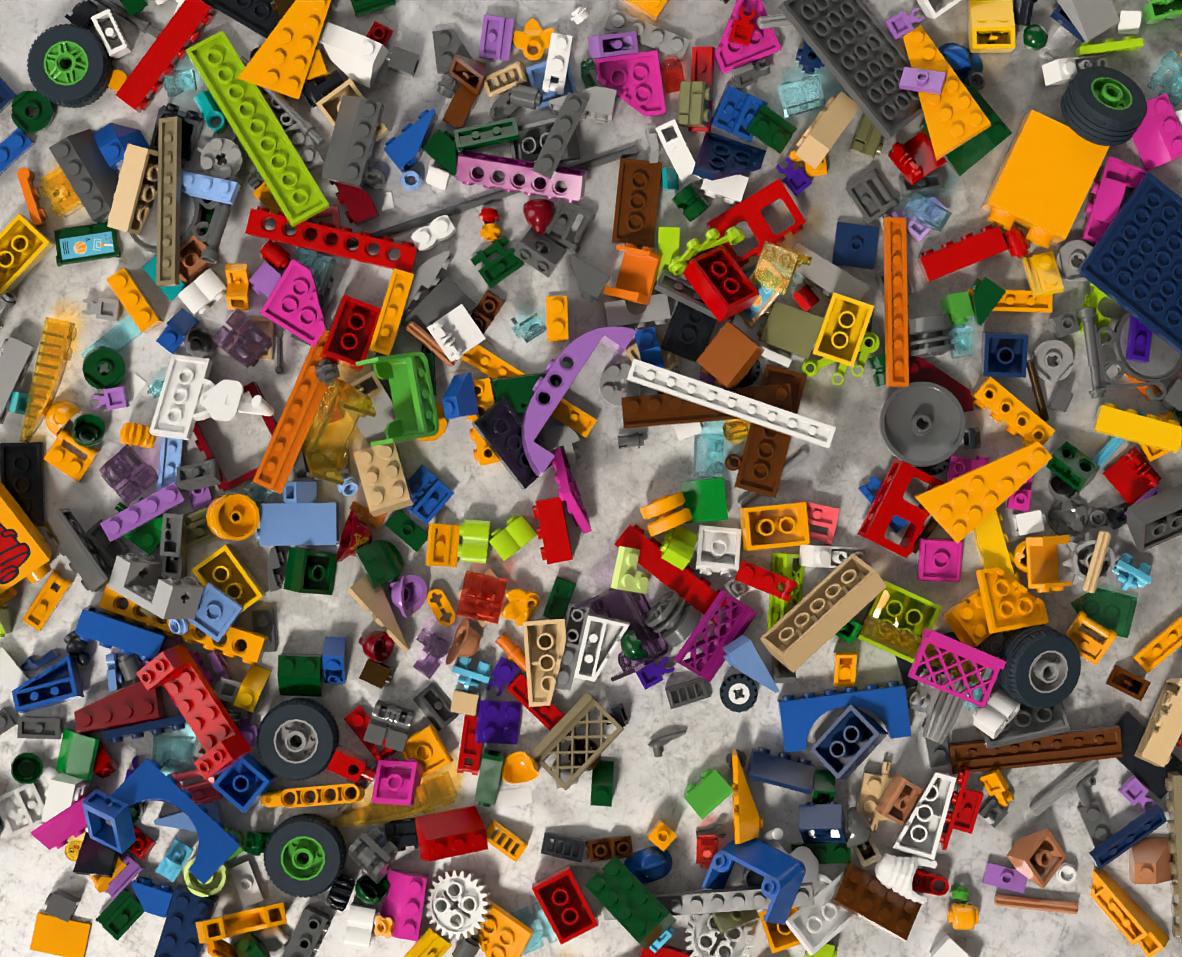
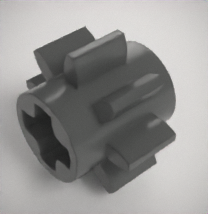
(326, 371)

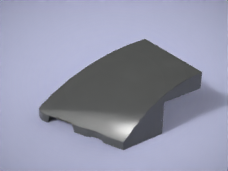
(438, 303)

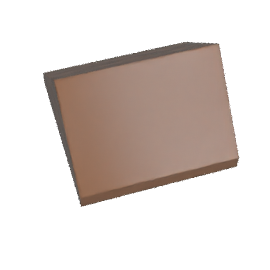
(899, 799)

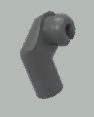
(1083, 789)

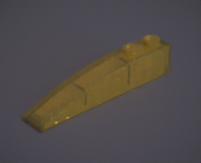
(48, 372)
(909, 644)
(429, 794)

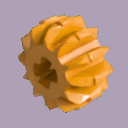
(137, 435)

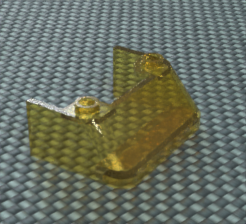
(332, 429)

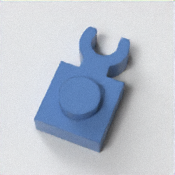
(114, 676)

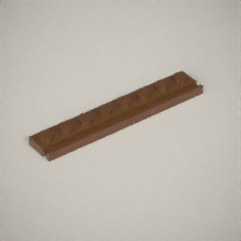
(672, 410)
(1053, 749)

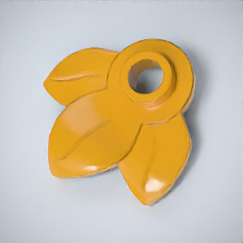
(533, 37)
(518, 607)

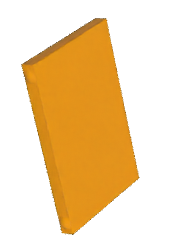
(60, 937)

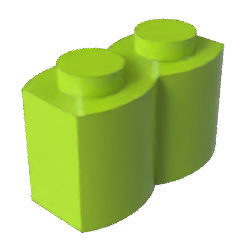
(513, 537)
(475, 541)
(678, 546)

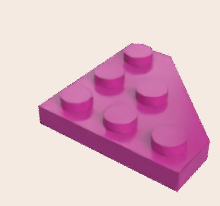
(762, 43)
(635, 79)
(296, 304)
(569, 491)

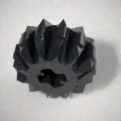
(340, 893)

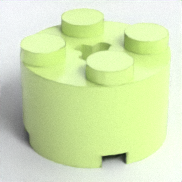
(212, 886)

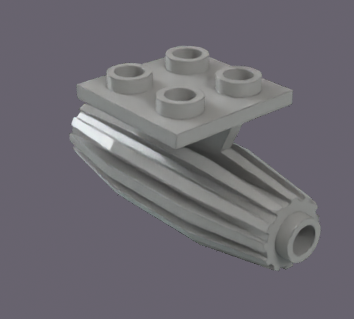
(940, 707)

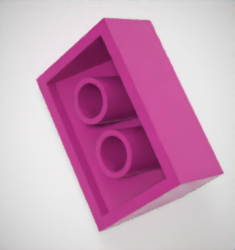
(1159, 135)
(62, 826)
(405, 902)

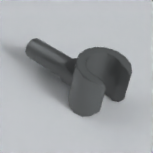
(713, 831)

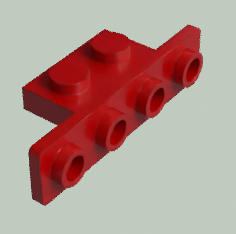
(964, 809)

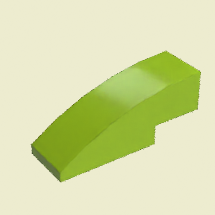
(667, 247)

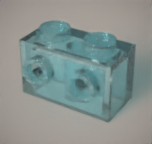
(801, 96)
(708, 455)

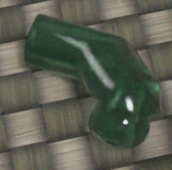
(586, 75)

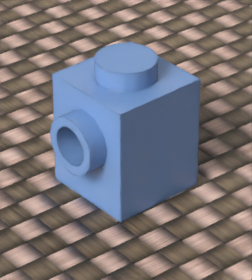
(300, 492)

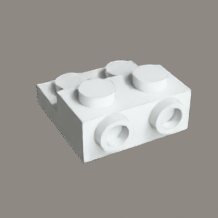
(718, 550)

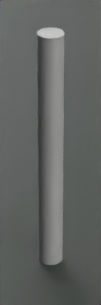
(787, 467)

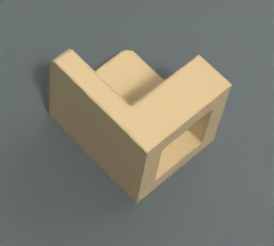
(465, 702)

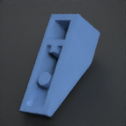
(746, 659)
(182, 821)

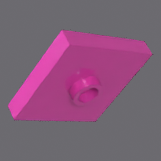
(939, 560)

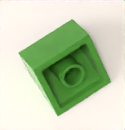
(708, 792)

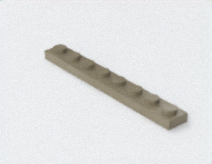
(168, 202)
(1174, 825)

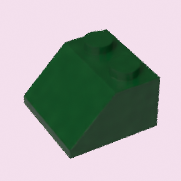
(310, 571)
(300, 674)

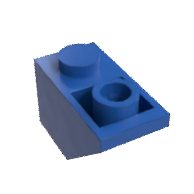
(334, 660)
(153, 897)

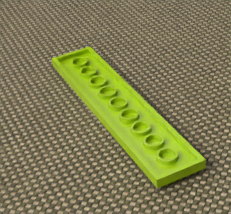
(257, 129)

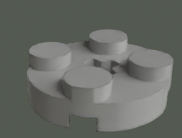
(1066, 254)
(1064, 360)
(610, 391)

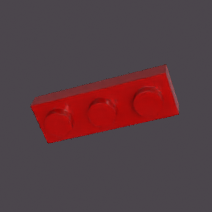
(547, 715)

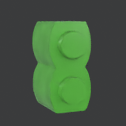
(1158, 10)

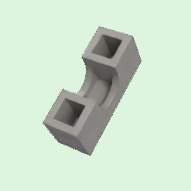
(656, 312)

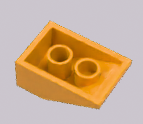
(774, 526)

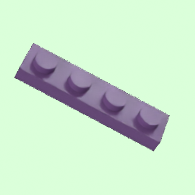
(142, 512)

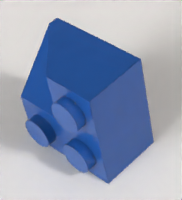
(244, 782)

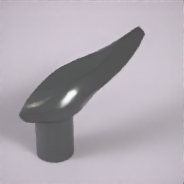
(663, 740)

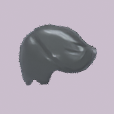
(858, 828)

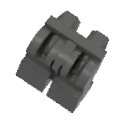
(392, 715)
(370, 856)

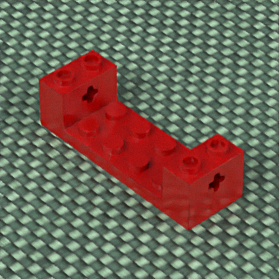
(199, 707)

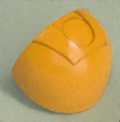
(59, 414)
(519, 768)

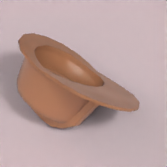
(465, 642)

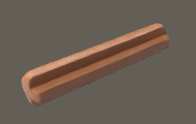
(428, 341)

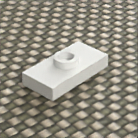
(246, 883)

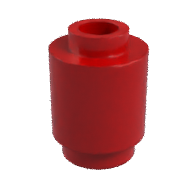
(1016, 242)
(275, 255)

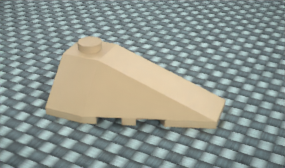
(381, 607)
(543, 655)

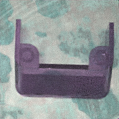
(631, 608)

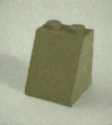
(790, 329)

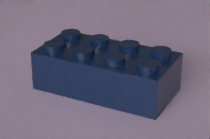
(179, 931)

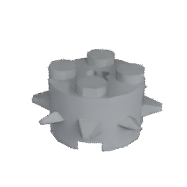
(217, 149)
(1079, 556)

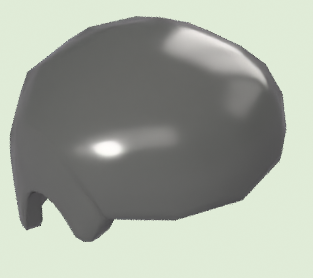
(199, 343)
(1061, 490)

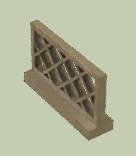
(564, 728)

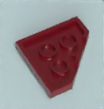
(923, 371)

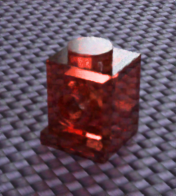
(702, 844)

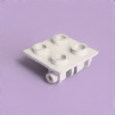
(456, 333)

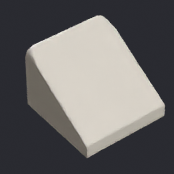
(1129, 22)
(437, 177)

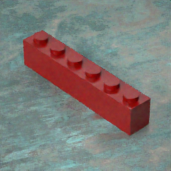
(165, 53)
(684, 582)

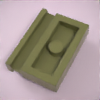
(197, 527)

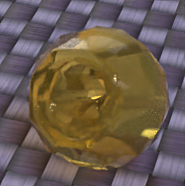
(735, 430)

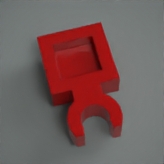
(742, 30)

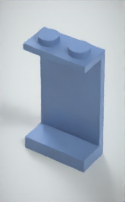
(298, 524)

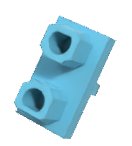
(1131, 576)
(481, 674)
(174, 860)

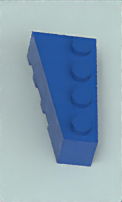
(119, 634)

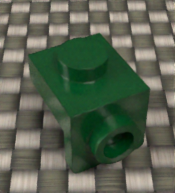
(256, 841)

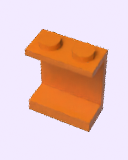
(635, 275)

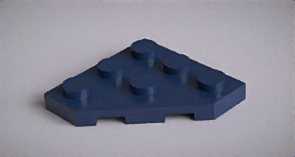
(725, 157)

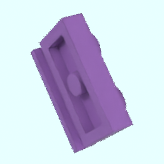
(496, 38)
(125, 876)

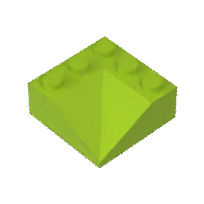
(903, 611)

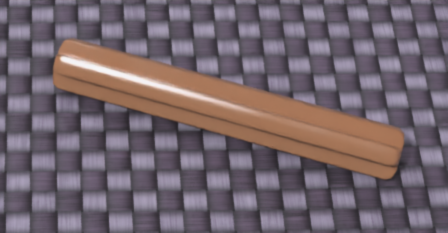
(1036, 904)

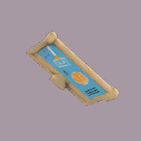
(760, 305)

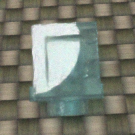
(179, 82)
(529, 328)
(961, 341)
(257, 493)

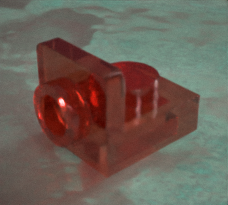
(672, 75)

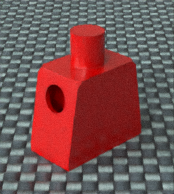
(341, 763)

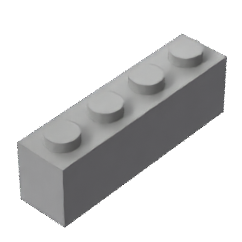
(828, 277)
(13, 367)

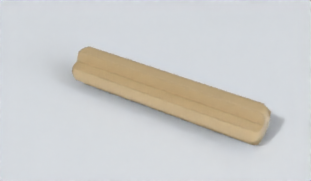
(1097, 562)

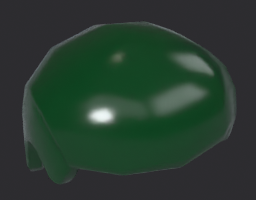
(88, 430)
(632, 646)
(27, 768)
(371, 892)

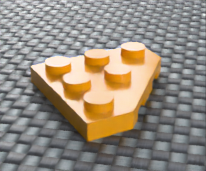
(1008, 602)
(503, 934)

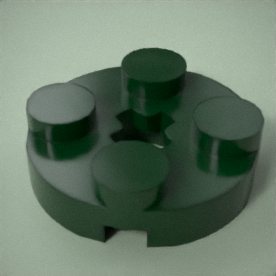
(20, 112)
(105, 379)

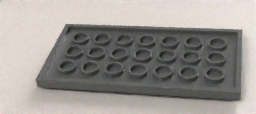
(859, 57)

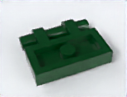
(501, 267)

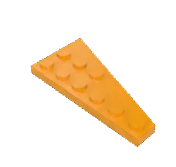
(289, 49)
(953, 114)
(976, 494)

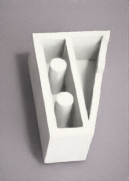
(597, 645)

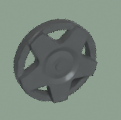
(1068, 517)

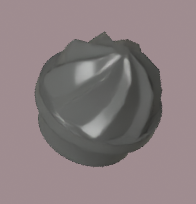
(447, 87)

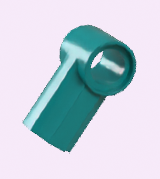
(210, 111)

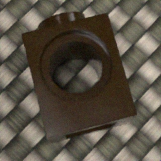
(376, 674)

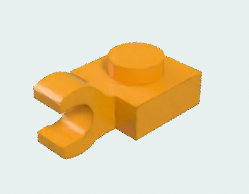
(996, 785)

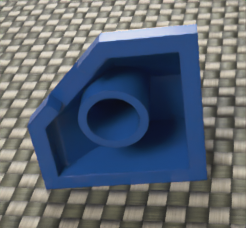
(113, 141)
(460, 397)

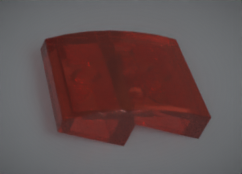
(481, 597)

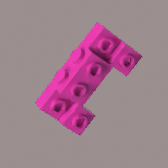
(1108, 195)
(1018, 500)

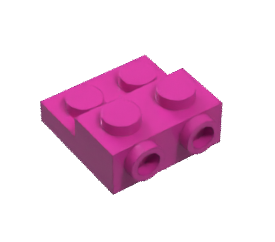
(396, 781)

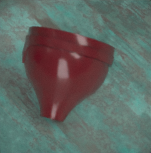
(539, 214)
(377, 646)

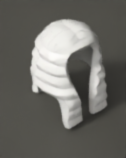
(899, 873)

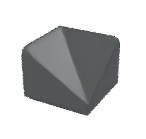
(1061, 400)

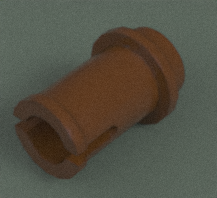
(727, 462)

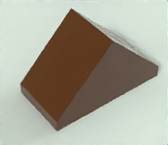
(468, 72)
(1128, 683)

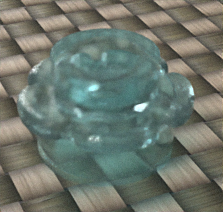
(155, 388)

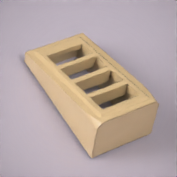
(502, 72)

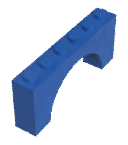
(800, 713)
(151, 784)

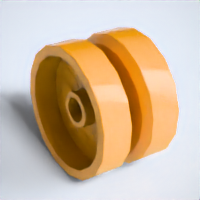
(666, 514)
(245, 517)

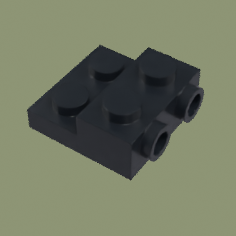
(191, 129)

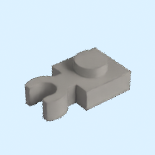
(653, 145)
(105, 308)

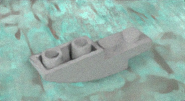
(301, 142)
(427, 276)
(575, 628)

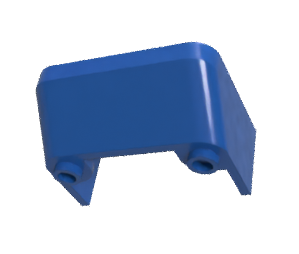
(780, 871)

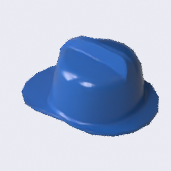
(961, 60)
(649, 864)

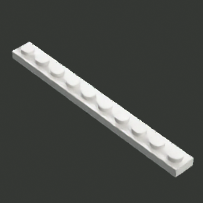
(731, 403)

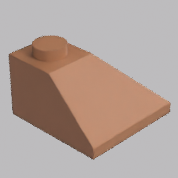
(190, 262)
(1037, 856)
(1150, 861)

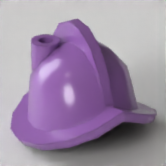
(408, 594)

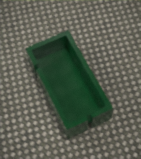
(630, 903)

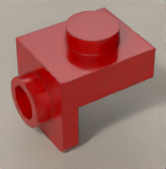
(104, 765)

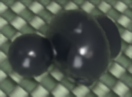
(76, 648)

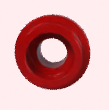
(488, 215)

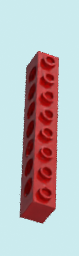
(257, 227)

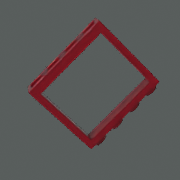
(203, 445)

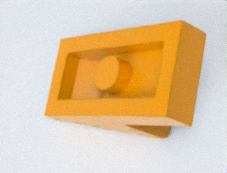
(844, 669)

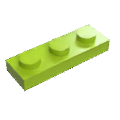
(1110, 46)

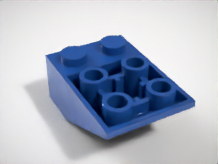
(407, 148)

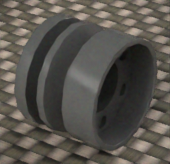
(930, 335)
(673, 618)

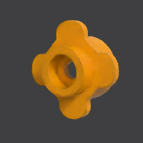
(490, 232)
(388, 924)

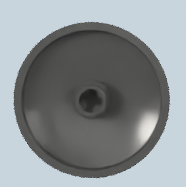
(922, 424)

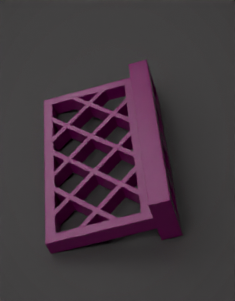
(713, 655)

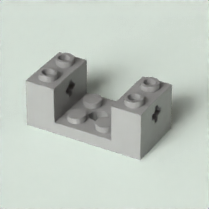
(171, 598)

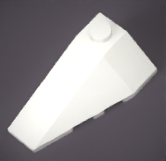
(353, 53)

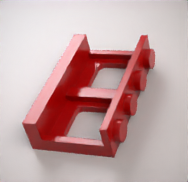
(750, 212)
(890, 503)

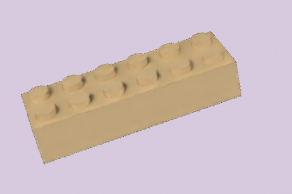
(823, 612)

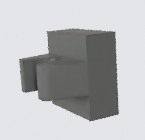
(992, 812)

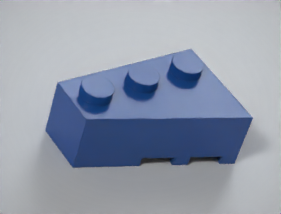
(52, 687)

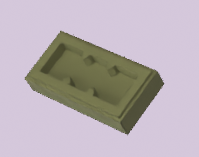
(731, 920)

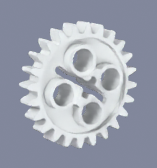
(447, 918)
(702, 929)

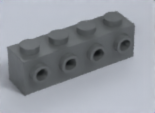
(307, 933)

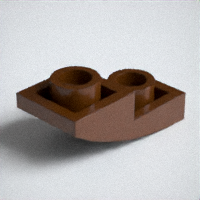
(460, 107)
(487, 310)
(608, 847)

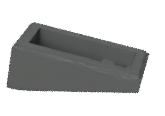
(678, 687)

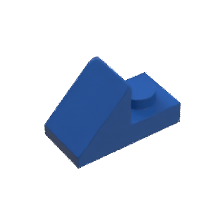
(176, 330)
(649, 347)

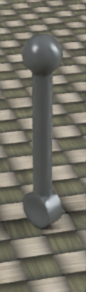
(279, 334)

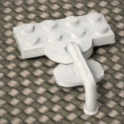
(191, 397)
(824, 920)

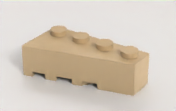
(134, 189)
(1163, 726)

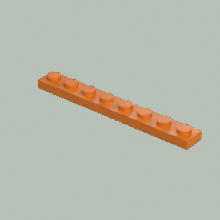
(896, 302)

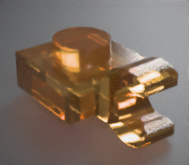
(368, 518)

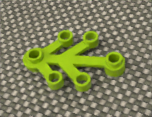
(695, 249)
(865, 351)

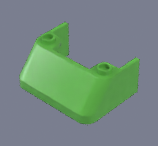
(411, 396)

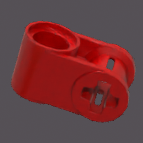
(926, 881)

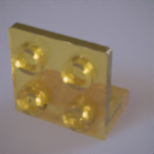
(777, 267)

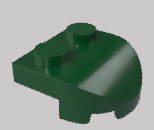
(380, 562)

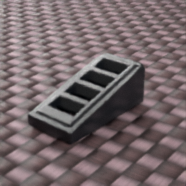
(972, 438)
(568, 856)

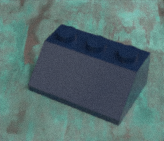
(848, 742)
(781, 770)

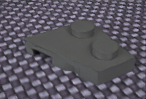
(446, 46)

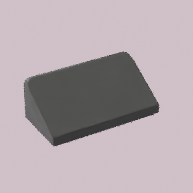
(198, 475)
(435, 707)

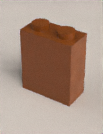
(729, 356)

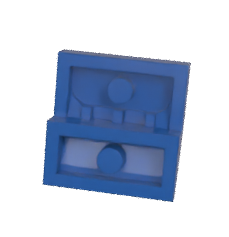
(735, 112)
(427, 493)

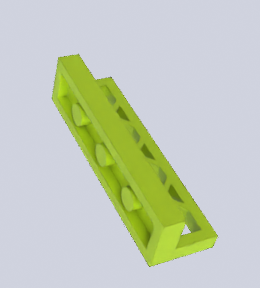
(782, 565)

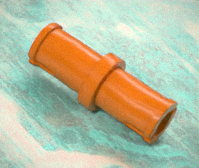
(513, 652)

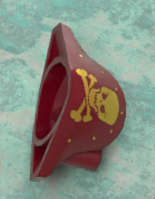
(354, 536)

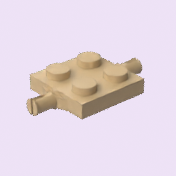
(870, 793)

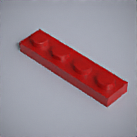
(703, 70)

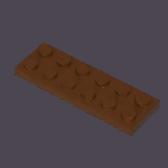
(766, 448)

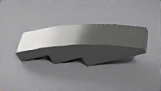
(173, 546)

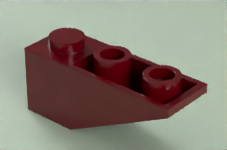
(358, 203)

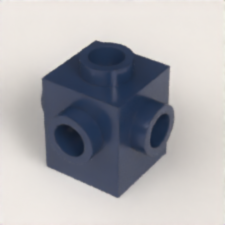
(805, 63)

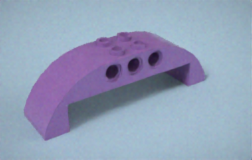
(576, 355)

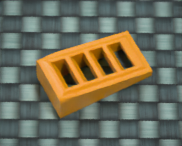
(509, 834)

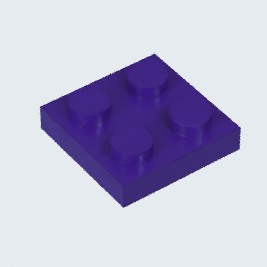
(498, 722)

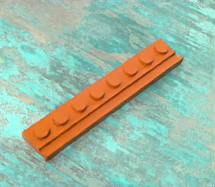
(293, 424)

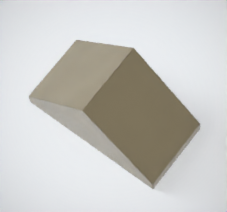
(867, 852)

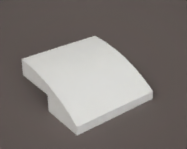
(21, 809)

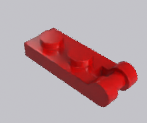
(765, 580)
(358, 721)
(469, 747)

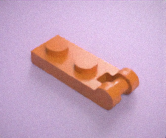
(32, 197)

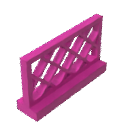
(962, 650)

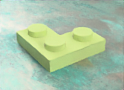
(625, 572)

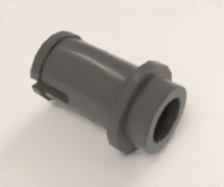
(633, 440)

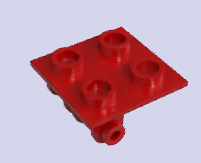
(915, 158)
(1132, 476)

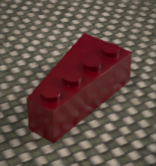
(121, 709)

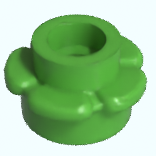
(960, 894)

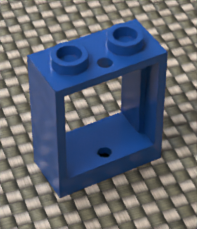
(96, 810)

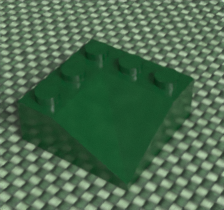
(977, 147)

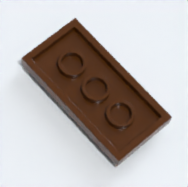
(636, 202)
(875, 903)

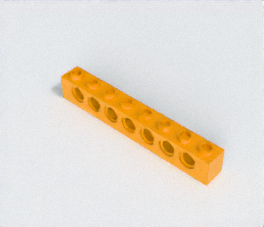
(255, 642)

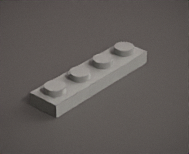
(648, 34)

